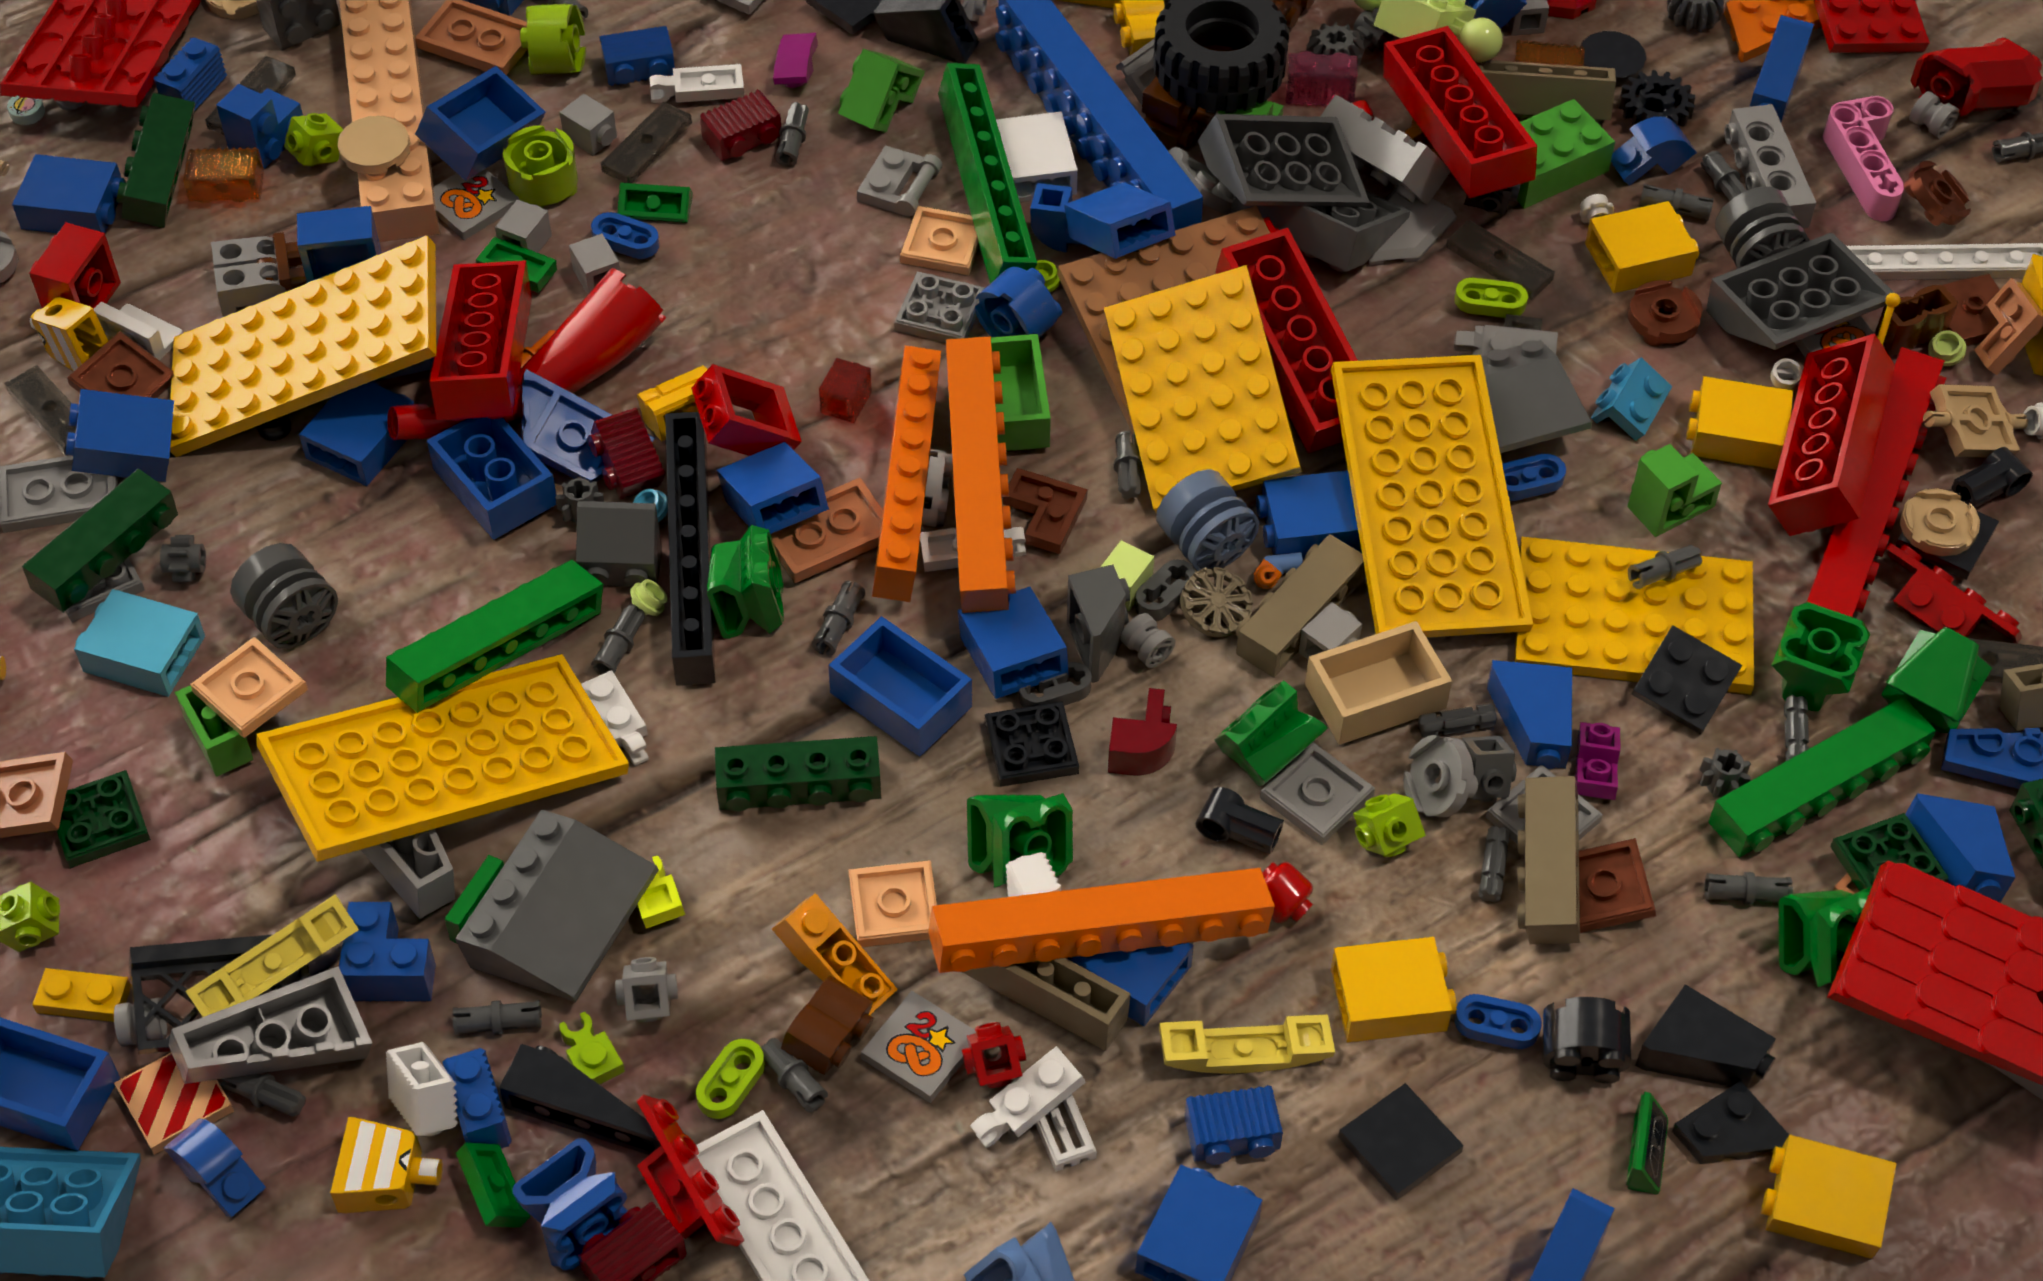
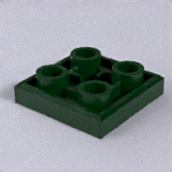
(101, 819)
(1891, 840)

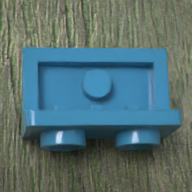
(1632, 397)

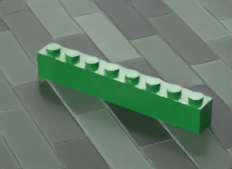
(985, 170)

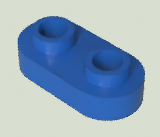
(626, 234)
(1525, 476)
(1497, 1020)

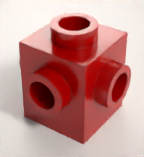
(998, 1070)

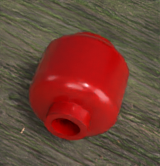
(1288, 891)

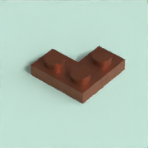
(1054, 507)

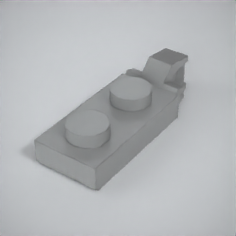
(1497, 337)

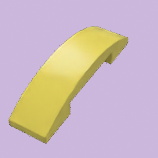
(274, 958)
(1246, 1049)

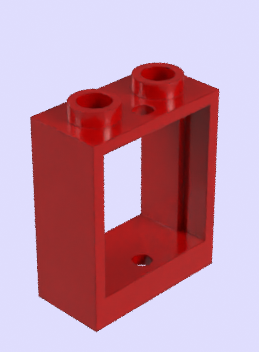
(773, 416)

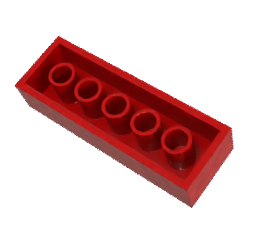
(1460, 112)
(1299, 332)
(481, 341)
(1832, 436)

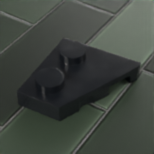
(1730, 1127)

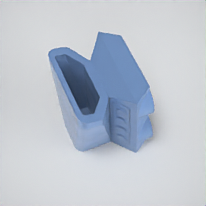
(1036, 1260)

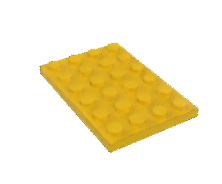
(1202, 384)
(1608, 629)

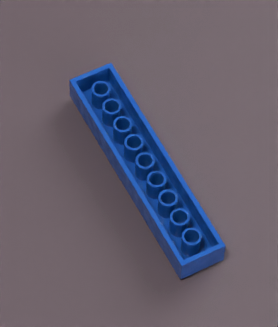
(1093, 107)

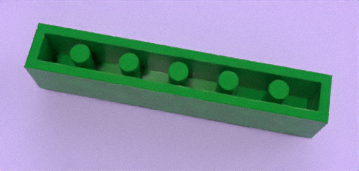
(493, 635)
(1822, 777)

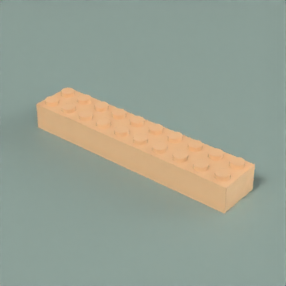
(387, 83)

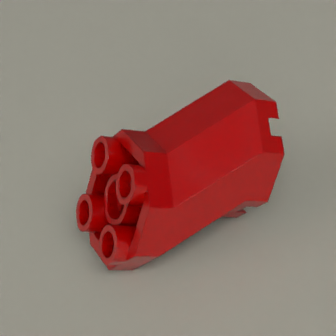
(1980, 78)

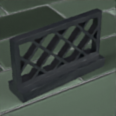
(176, 961)

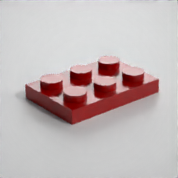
(1872, 26)

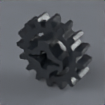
(1656, 98)

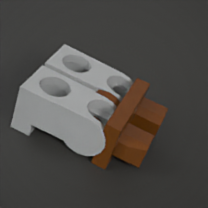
(255, 270)

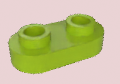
(1490, 297)
(729, 1081)

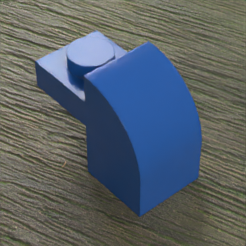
(1653, 143)
(1049, 216)
(216, 1164)

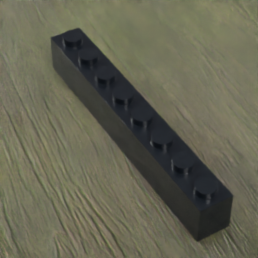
(689, 549)

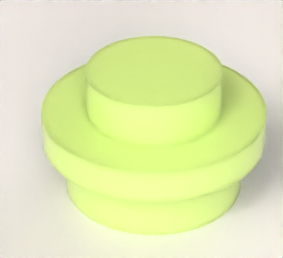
(1948, 347)
(648, 597)

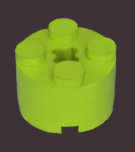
(554, 39)
(541, 165)

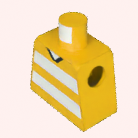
(68, 331)
(380, 1168)

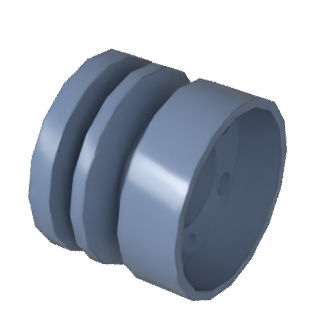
(1207, 520)

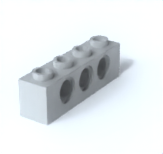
(1768, 158)

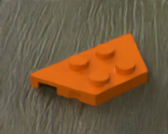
(1756, 20)

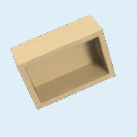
(1377, 682)

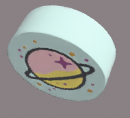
(25, 110)

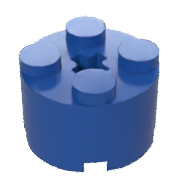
(1017, 304)

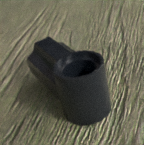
(1997, 475)
(1229, 817)

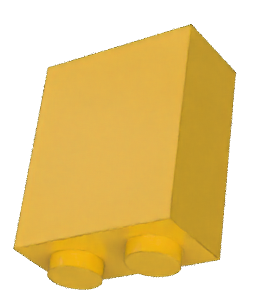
(1641, 246)
(1739, 422)
(1392, 989)
(1829, 1196)

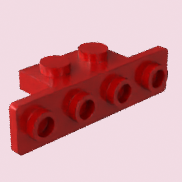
(1941, 604)
(680, 1182)

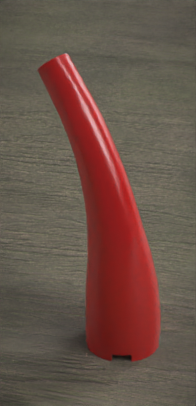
(586, 345)

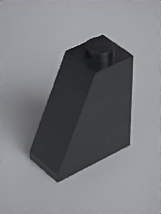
(928, 26)
(1706, 1043)

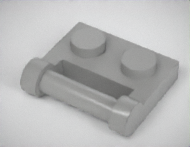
(889, 177)
(1213, 190)

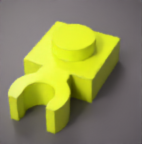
(660, 899)

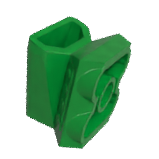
(746, 583)
(1819, 653)
(1939, 677)
(1269, 733)
(1017, 826)
(1817, 930)

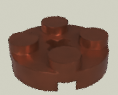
(1938, 194)
(1662, 328)

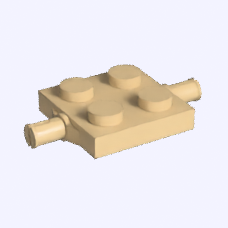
(1974, 420)

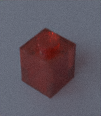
(845, 390)

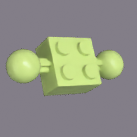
(1406, 18)

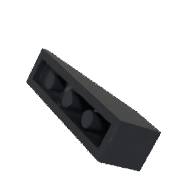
(559, 1093)

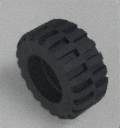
(1220, 78)

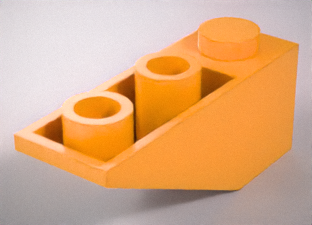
(829, 949)

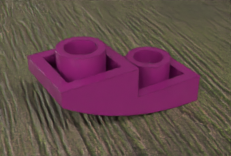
(794, 59)
(1597, 760)

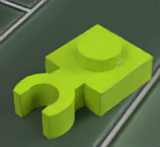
(591, 1053)

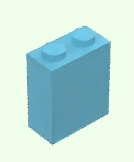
(139, 642)

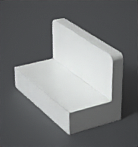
(141, 327)

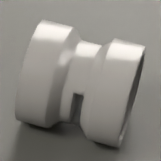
(1933, 114)
(1149, 641)
(125, 1024)

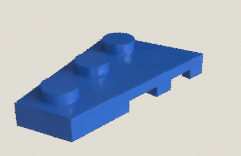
(1995, 755)

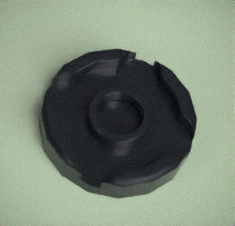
(1615, 51)

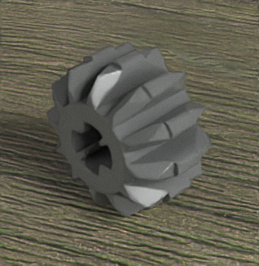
(1695, 13)
(1334, 40)

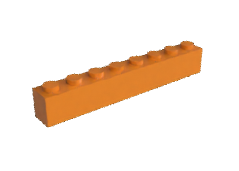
(907, 475)
(977, 475)
(1099, 920)

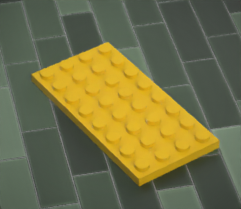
(304, 346)
(1431, 496)
(403, 772)

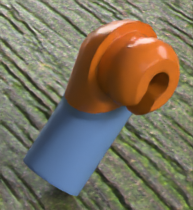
(1273, 567)

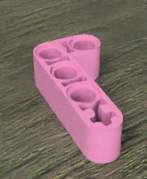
(1853, 140)

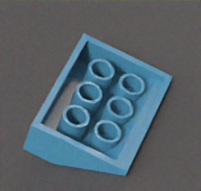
(63, 1209)

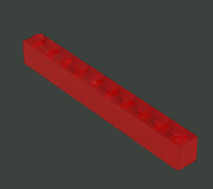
(1854, 544)

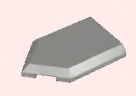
(1417, 233)

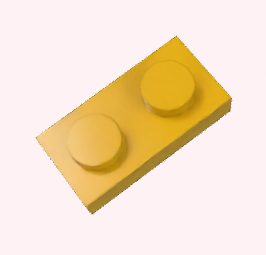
(80, 994)

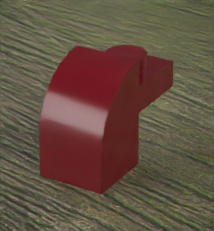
(1146, 744)

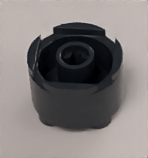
(1586, 1039)

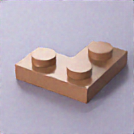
(2018, 323)

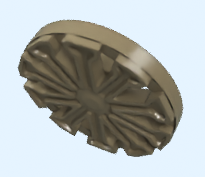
(1215, 601)

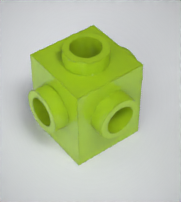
(313, 139)
(1388, 824)
(28, 916)

